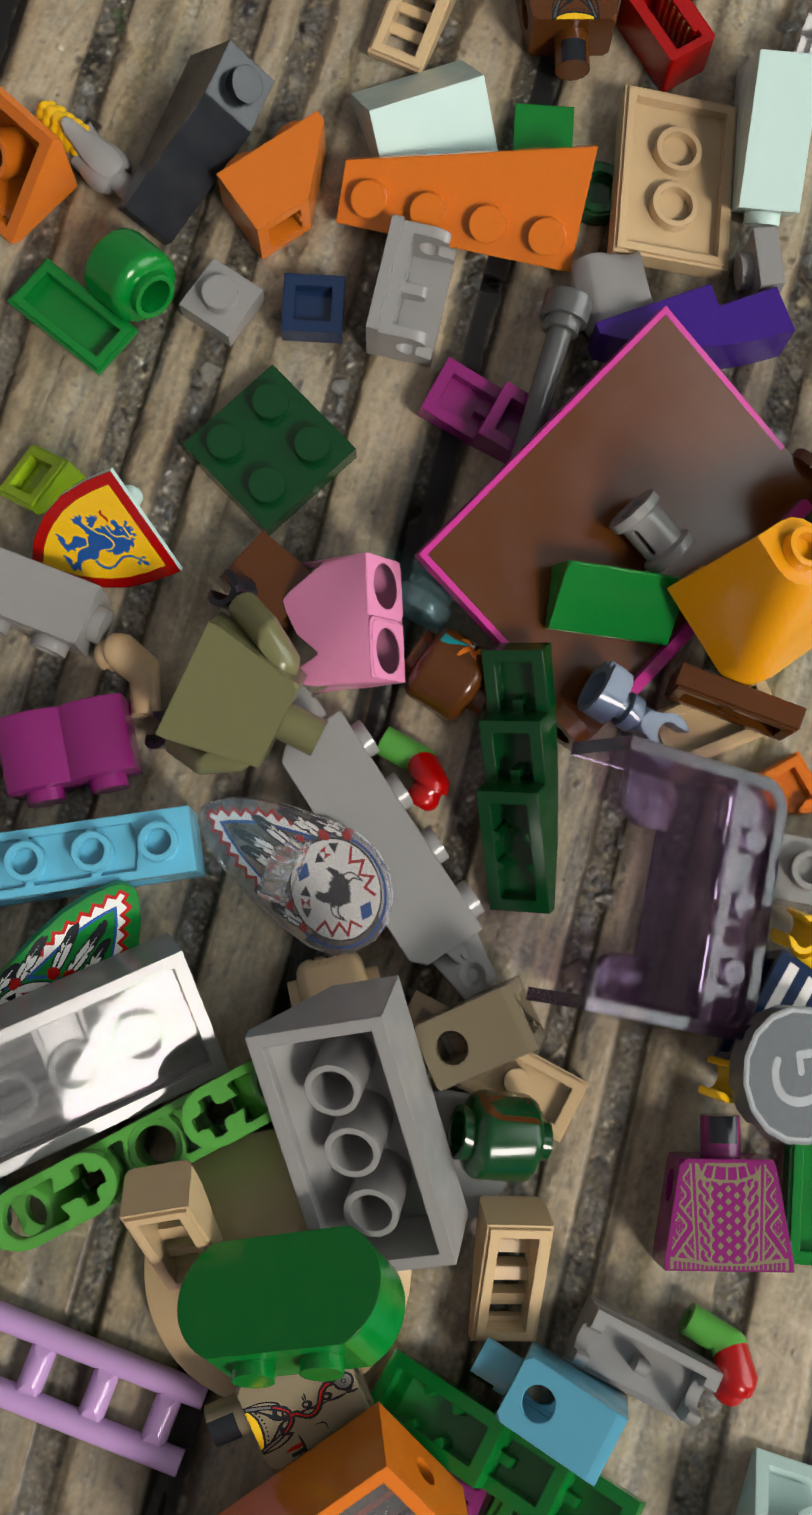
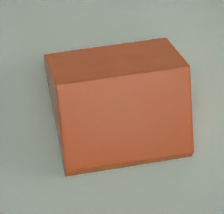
(32, 170)

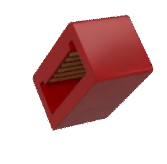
(666, 38)

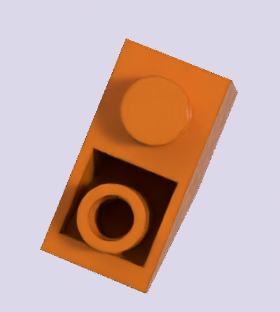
(276, 185)

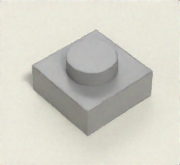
(760, 262)
(222, 302)

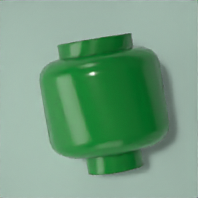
(130, 275)

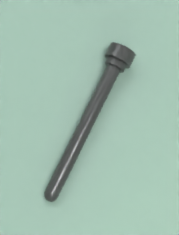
(564, 315)

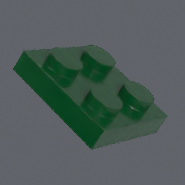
(270, 450)

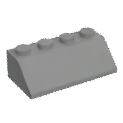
(362, 1121)

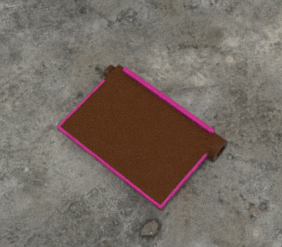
(642, 422)

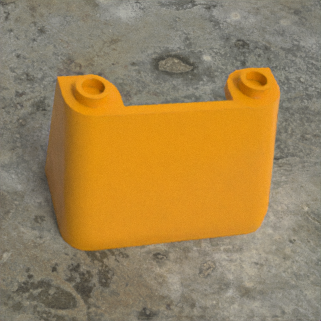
(753, 603)

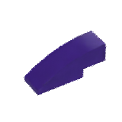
(729, 333)

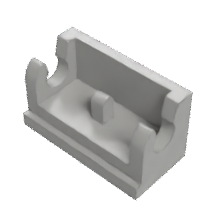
(410, 292)
(640, 1361)

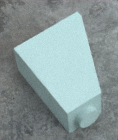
(772, 135)

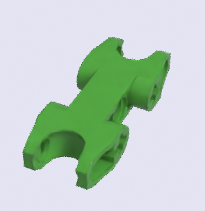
(196, 1134)

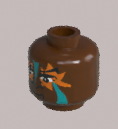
(446, 674)

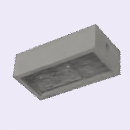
(100, 1050)

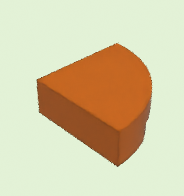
(795, 781)

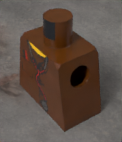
(568, 32)

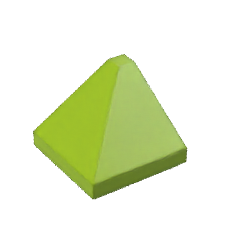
(39, 480)

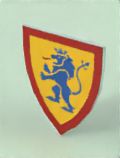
(103, 535)

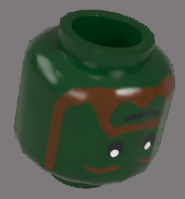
(499, 1136)

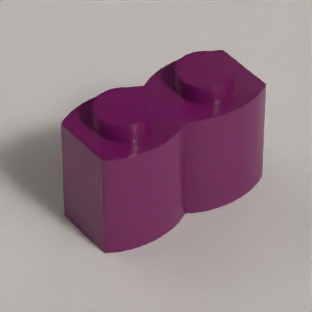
(69, 749)

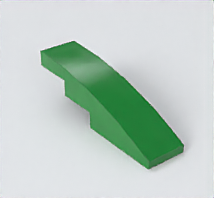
(486, 1454)

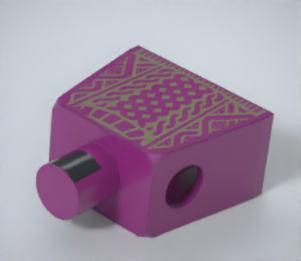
(721, 1207)

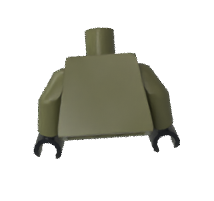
(237, 691)

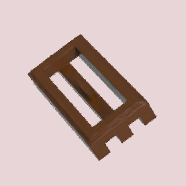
(734, 702)

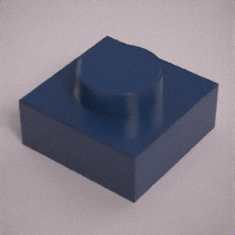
(313, 308)

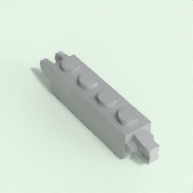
(429, 913)

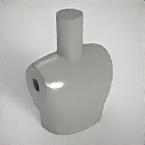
(612, 281)

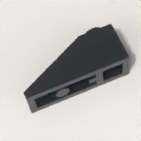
(195, 138)

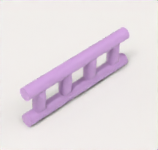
(109, 1365)

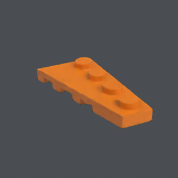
(492, 202)

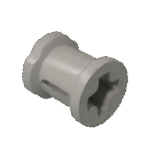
(652, 532)

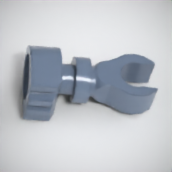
(608, 698)

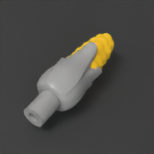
(93, 157)

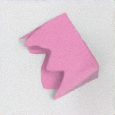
(353, 621)

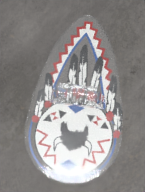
(302, 870)

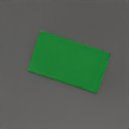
(611, 602)

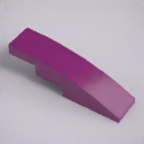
(476, 409)

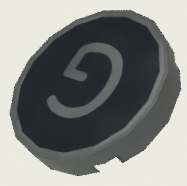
(774, 1074)

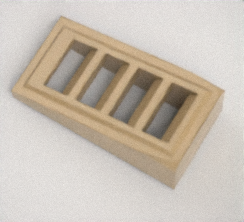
(427, 42)
(168, 1217)
(509, 1226)

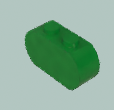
(291, 1306)

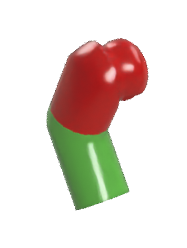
(422, 764)
(728, 1351)

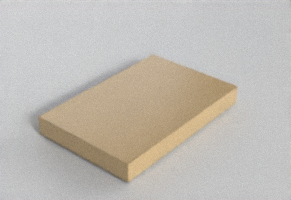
(673, 181)

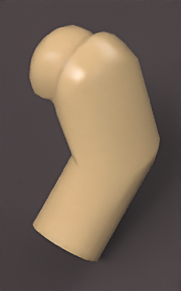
(138, 666)

